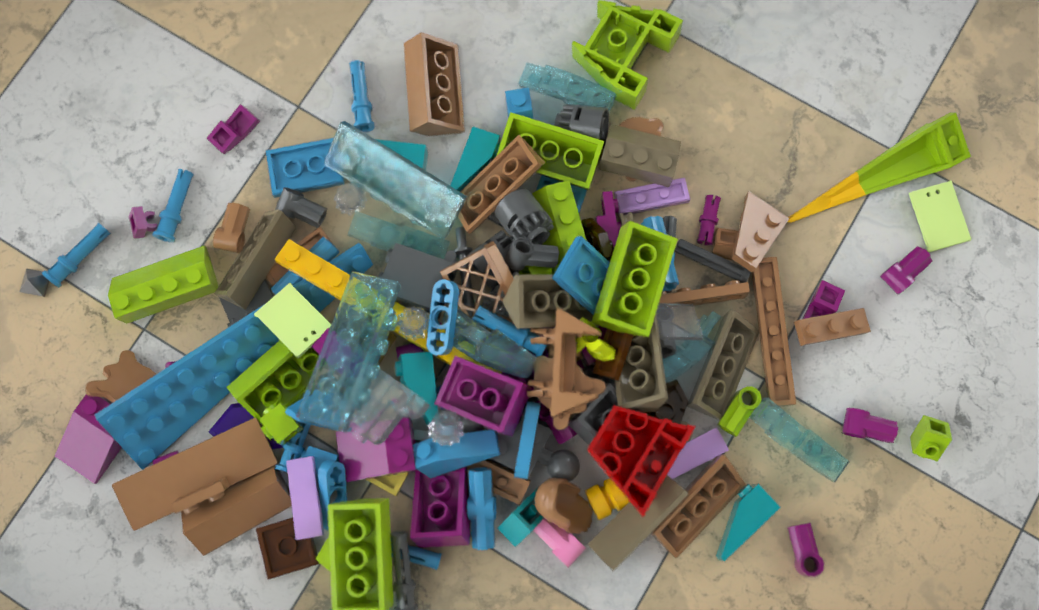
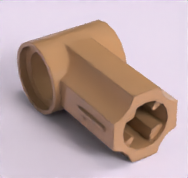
(231, 233)

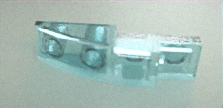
(565, 86)
(385, 235)
(490, 348)
(694, 350)
(798, 440)

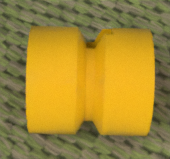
(605, 499)

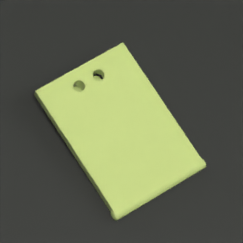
(939, 216)
(293, 320)

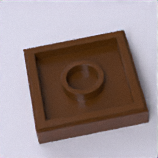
(282, 551)

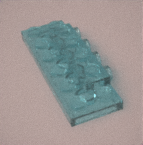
(394, 180)
(351, 352)

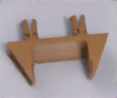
(564, 367)

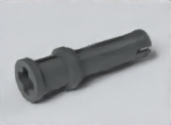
(406, 585)

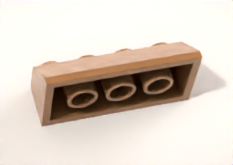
(433, 86)

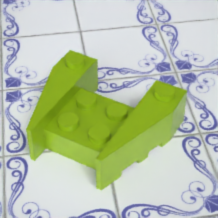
(618, 44)

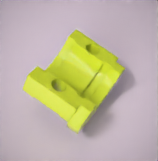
(597, 348)

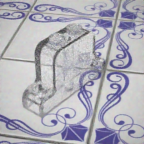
(385, 409)

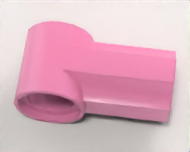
(564, 544)

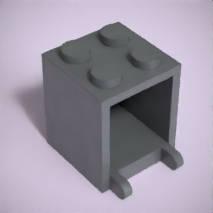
(416, 274)

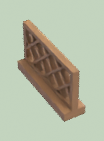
(501, 274)

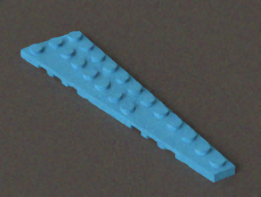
(181, 394)

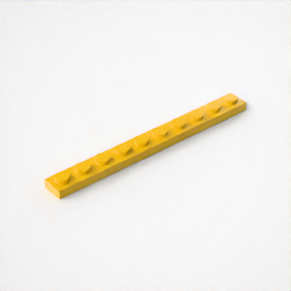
(334, 282)

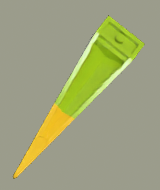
(923, 152)

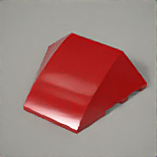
(638, 452)

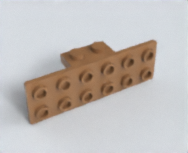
(194, 474)

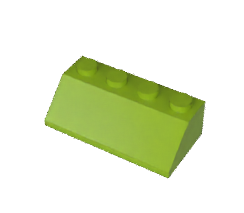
(566, 153)
(562, 209)
(634, 280)
(162, 285)
(274, 379)
(360, 554)

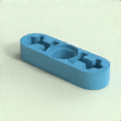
(435, 309)
(527, 440)
(327, 487)

